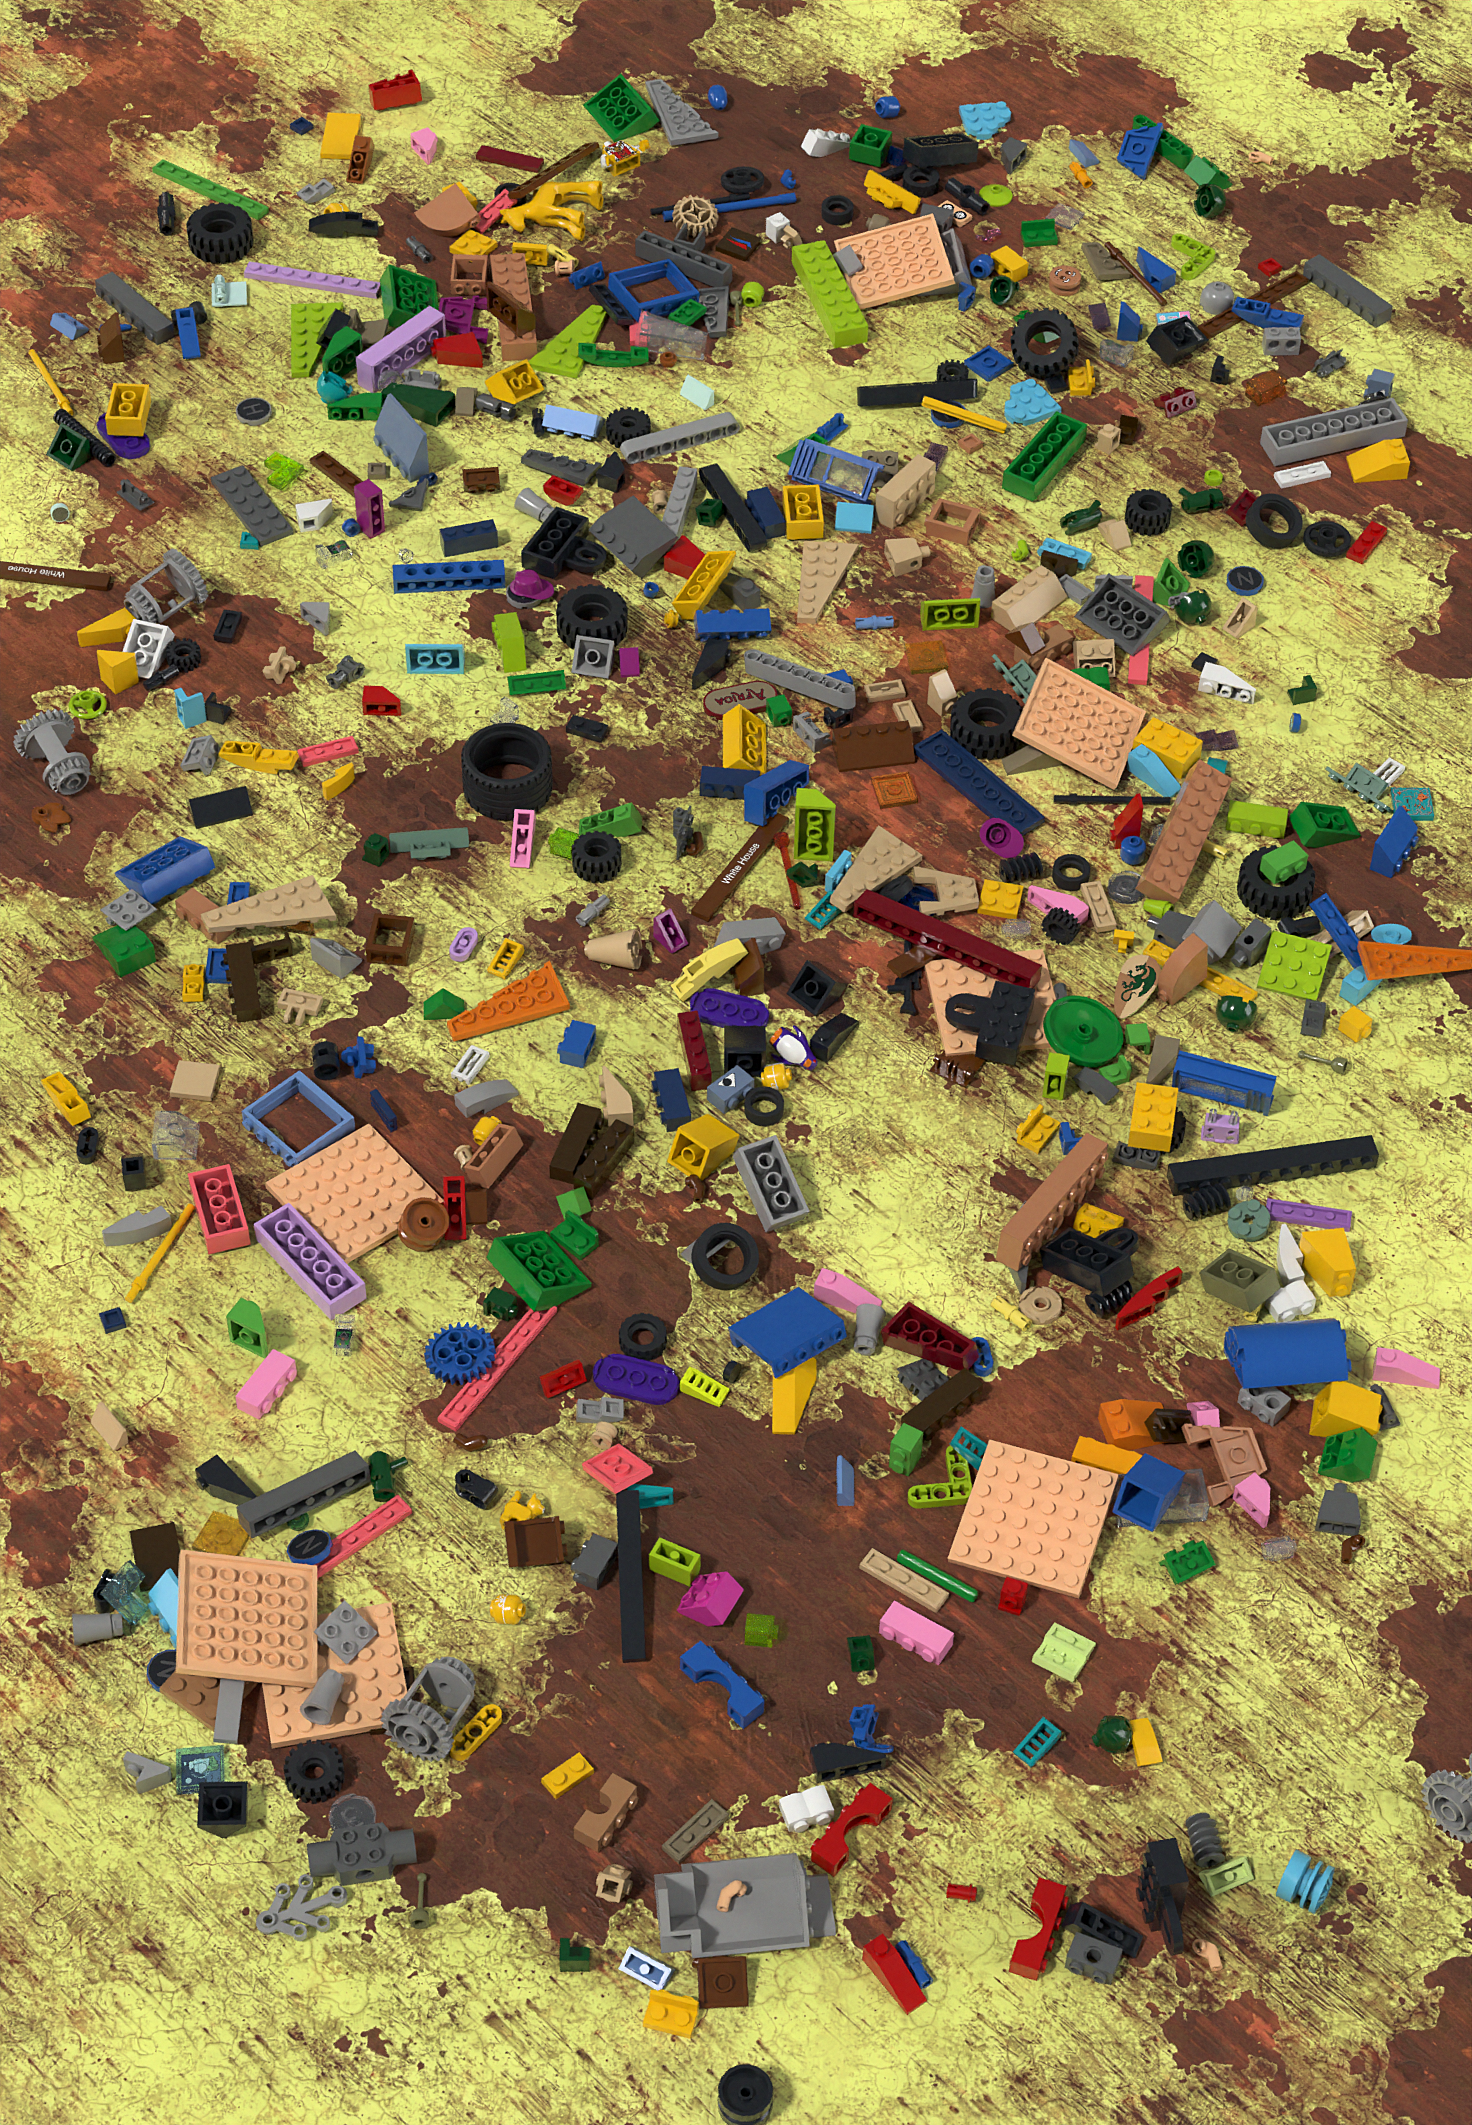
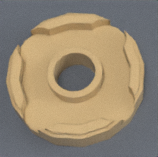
(1043, 1295)

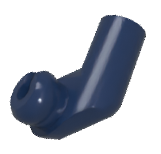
(432, 477)

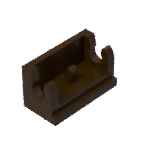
(271, 950)
(1167, 1424)

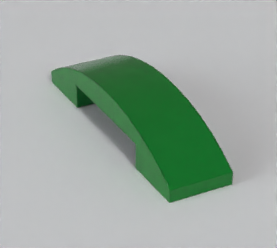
(612, 358)

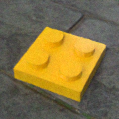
(473, 244)
(1000, 899)

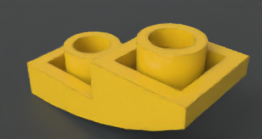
(337, 784)
(193, 983)
(1144, 1743)

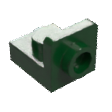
(803, 874)
(861, 1653)

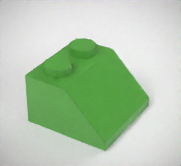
(247, 1327)

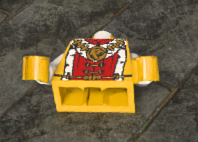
(621, 156)

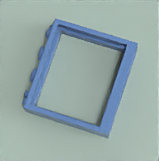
(314, 1094)

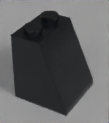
(745, 1048)

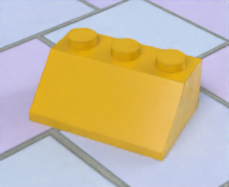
(514, 383)

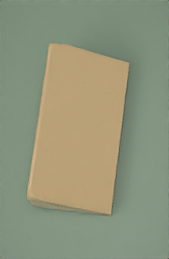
(109, 1427)

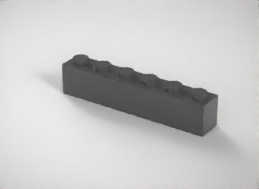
(688, 261)
(1347, 291)
(134, 308)
(303, 1494)

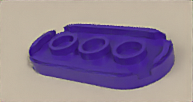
(124, 446)
(728, 1009)
(636, 1379)

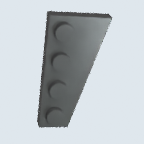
(716, 315)
(575, 471)

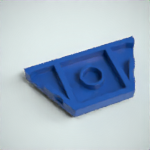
(1139, 149)

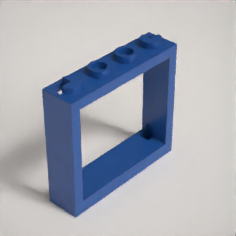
(648, 272)

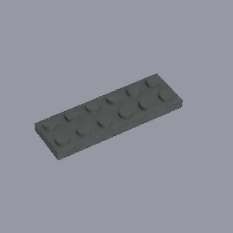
(251, 505)

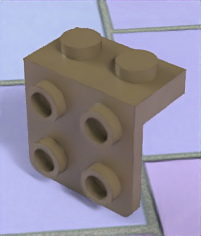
(371, 330)
(889, 460)

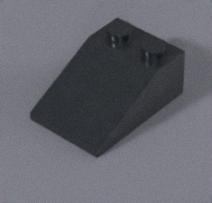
(1176, 340)

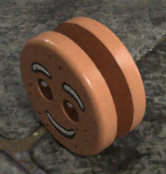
(1064, 280)

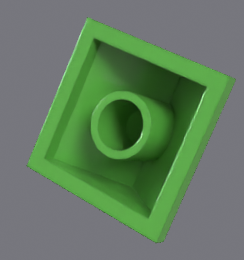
(1168, 583)

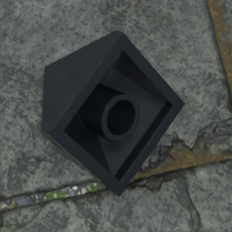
(222, 1807)

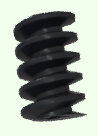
(1020, 866)
(1205, 1199)
(1101, 1305)

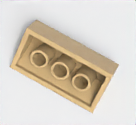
(1029, 599)

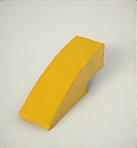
(66, 1098)

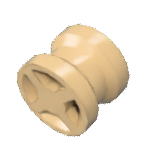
(604, 1434)

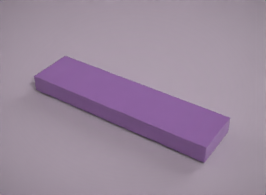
(1308, 1214)

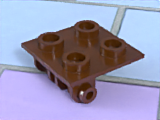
(957, 1068)

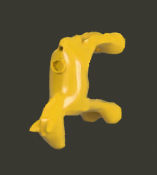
(544, 207)

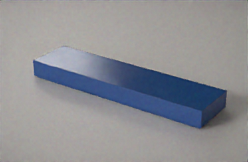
(1337, 928)

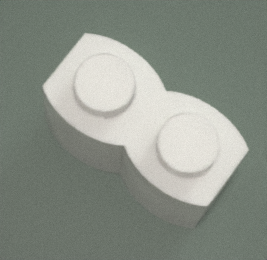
(1291, 1301)
(806, 1809)

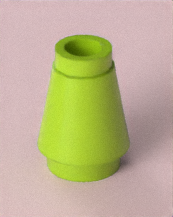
(1158, 907)

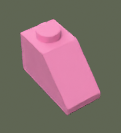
(424, 144)
(1204, 1413)
(1254, 1498)

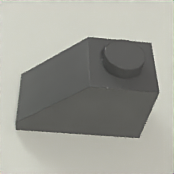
(1013, 154)

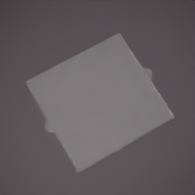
(1065, 216)

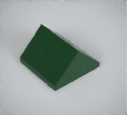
(69, 448)

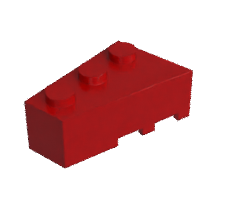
(395, 92)

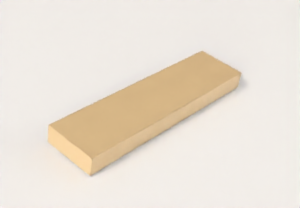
(904, 1580)

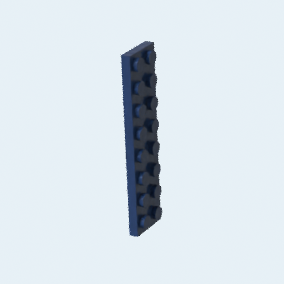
(977, 782)

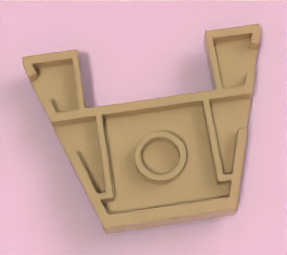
(953, 891)

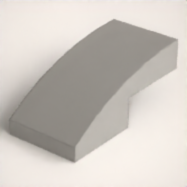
(317, 192)
(594, 1411)

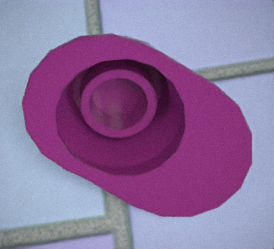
(530, 585)
(1001, 837)

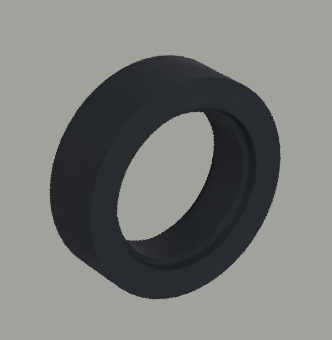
(1264, 534)
(708, 1273)

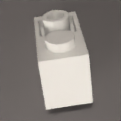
(313, 514)

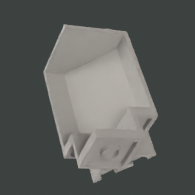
(775, 1913)

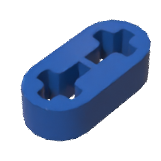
(984, 1356)

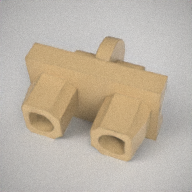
(280, 665)

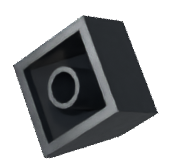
(816, 987)

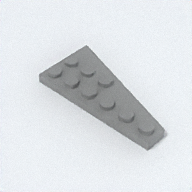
(677, 118)

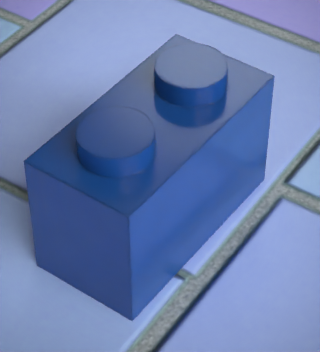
(577, 1043)

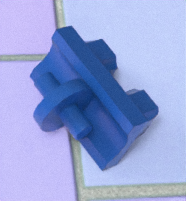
(357, 1057)

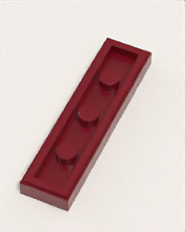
(509, 159)

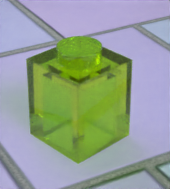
(562, 842)
(760, 1630)

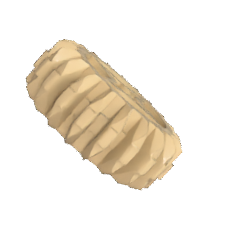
(697, 214)

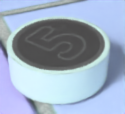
(59, 512)

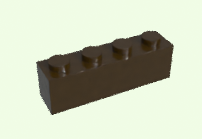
(243, 982)
(576, 1142)
(604, 1158)
(944, 1404)

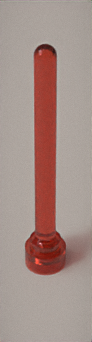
(782, 841)

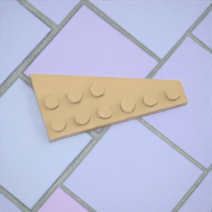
(820, 574)
(276, 907)

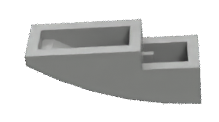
(484, 1096)
(138, 1227)

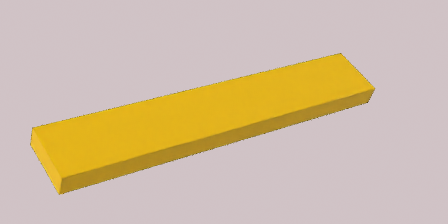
(1214, 981)

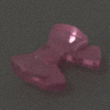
(990, 234)

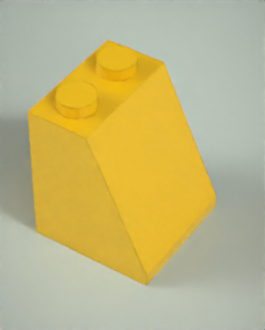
(702, 1146)
(1328, 1260)
(1344, 1408)

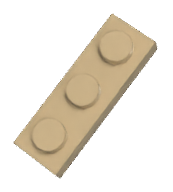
(1098, 906)

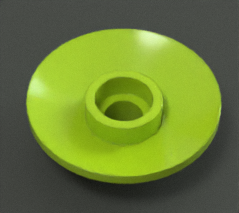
(996, 195)

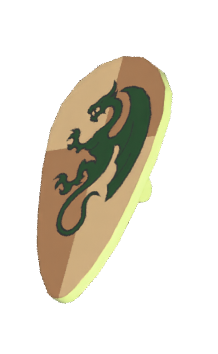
(1135, 984)

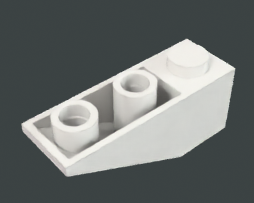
(823, 143)
(1224, 683)

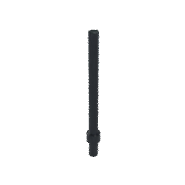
(730, 198)
(1073, 799)

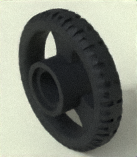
(742, 180)
(1326, 538)

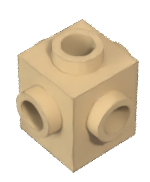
(607, 1883)

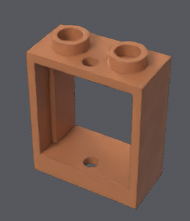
(478, 265)
(948, 531)

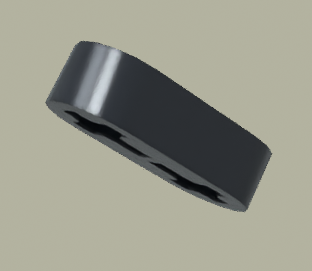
(83, 1145)

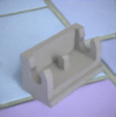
(810, 732)

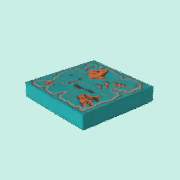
(1415, 801)

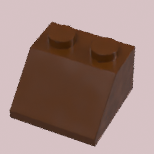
(111, 341)
(749, 971)

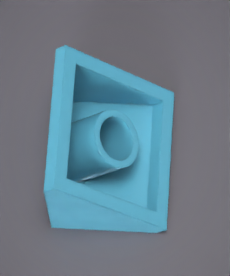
(854, 517)

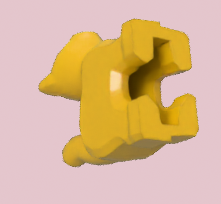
(516, 1512)

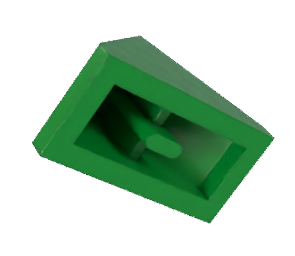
(443, 1006)

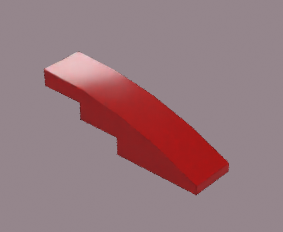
(1144, 1302)

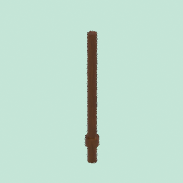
(1117, 254)

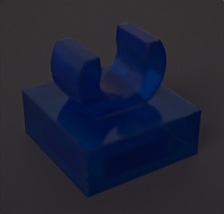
(895, 156)

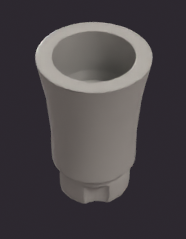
(533, 505)
(984, 586)
(868, 1326)
(95, 1627)
(323, 1697)

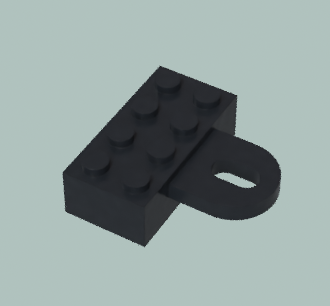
(940, 150)
(562, 543)
(997, 1019)
(1090, 1260)
(1163, 1891)

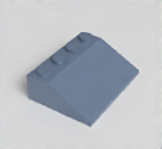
(402, 440)

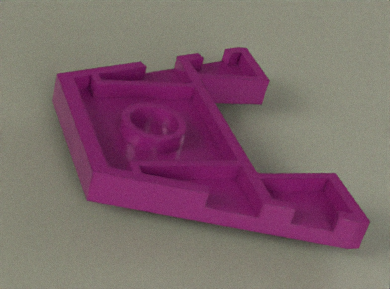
(459, 314)

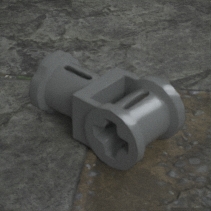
(346, 670)

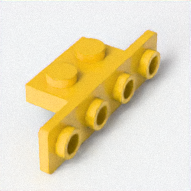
(890, 193)

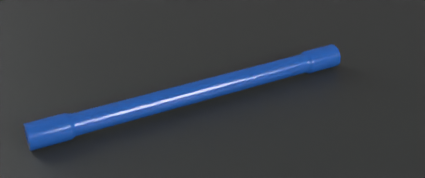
(740, 205)

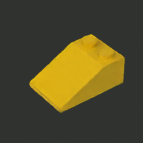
(1380, 462)

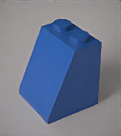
(1148, 1491)

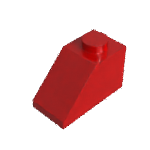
(380, 702)

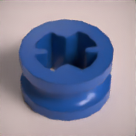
(351, 527)

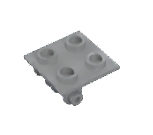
(128, 910)
(345, 1632)

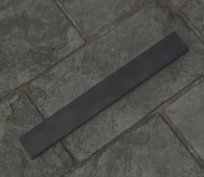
(630, 1576)

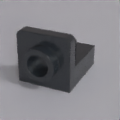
(1219, 373)
(839, 718)

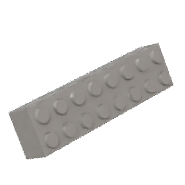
(1333, 431)

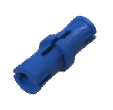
(914, 1964)

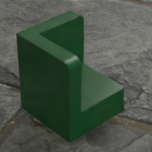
(1305, 693)
(573, 1958)

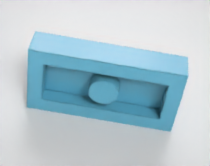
(190, 709)

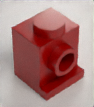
(1013, 1596)

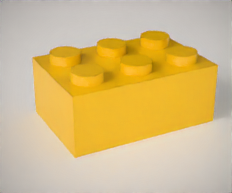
(128, 409)
(803, 512)
(1171, 745)
(1153, 1117)

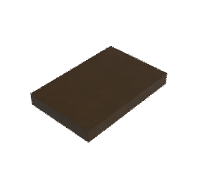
(155, 1552)

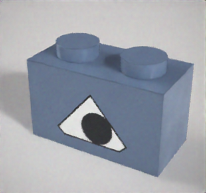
(1379, 383)
(730, 1089)

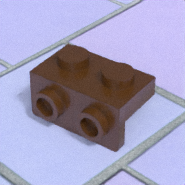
(481, 479)

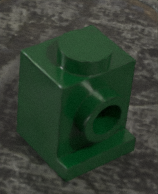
(709, 511)
(376, 849)
(500, 1304)

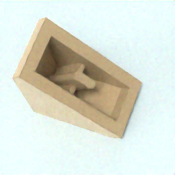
(1241, 619)

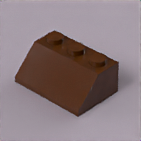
(509, 310)

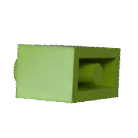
(1056, 1076)
(674, 1562)

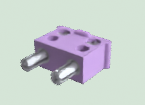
(1221, 1128)

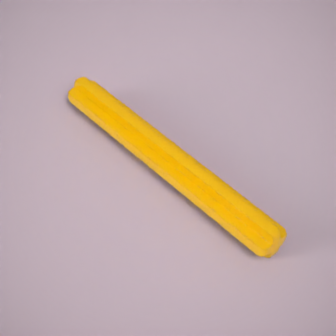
(963, 414)

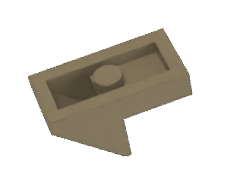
(465, 401)

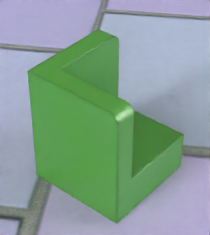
(1138, 1035)
(575, 1201)

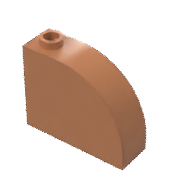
(448, 214)
(1183, 970)

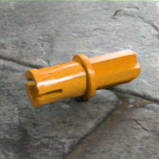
(1080, 174)

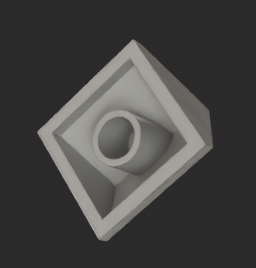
(593, 656)
(333, 956)

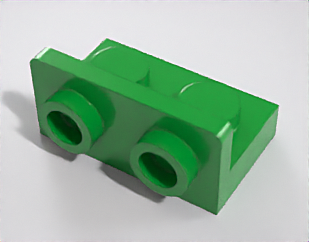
(1038, 233)
(688, 312)
(576, 1236)
(1187, 1562)

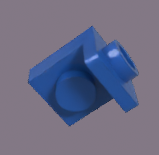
(966, 296)
(1067, 1138)

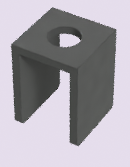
(697, 245)

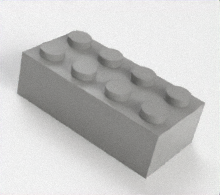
(770, 1183)

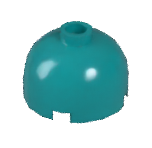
(332, 388)

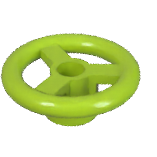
(86, 701)

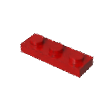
(1366, 542)

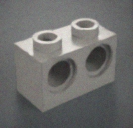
(1281, 341)
(1263, 1403)

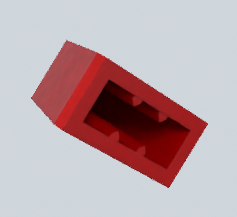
(458, 351)
(683, 558)

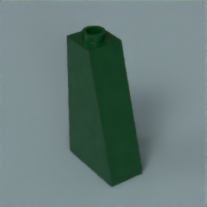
(422, 403)

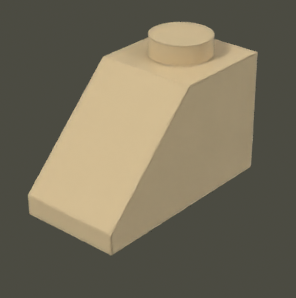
(941, 693)

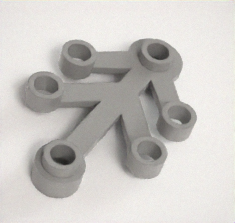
(299, 1910)

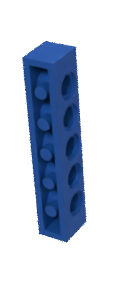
(448, 576)

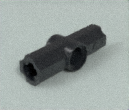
(967, 196)
(166, 213)

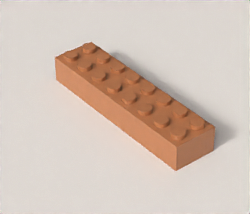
(511, 274)
(1184, 833)
(1052, 1202)

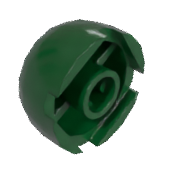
(1210, 200)
(1196, 558)
(1194, 607)
(1235, 1013)

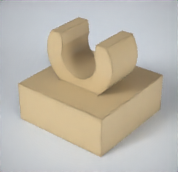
(791, 237)

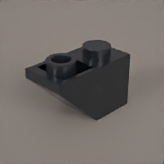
(334, 323)
(611, 474)
(133, 1171)

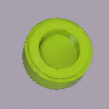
(1213, 477)

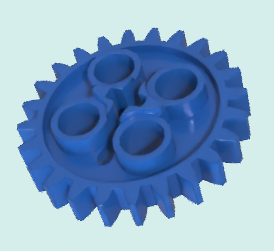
(460, 1353)

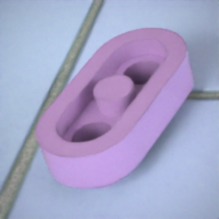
(460, 947)

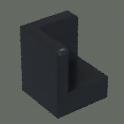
(216, 712)

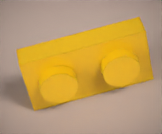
(567, 1775)

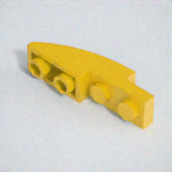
(253, 757)

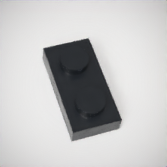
(227, 626)
(587, 728)

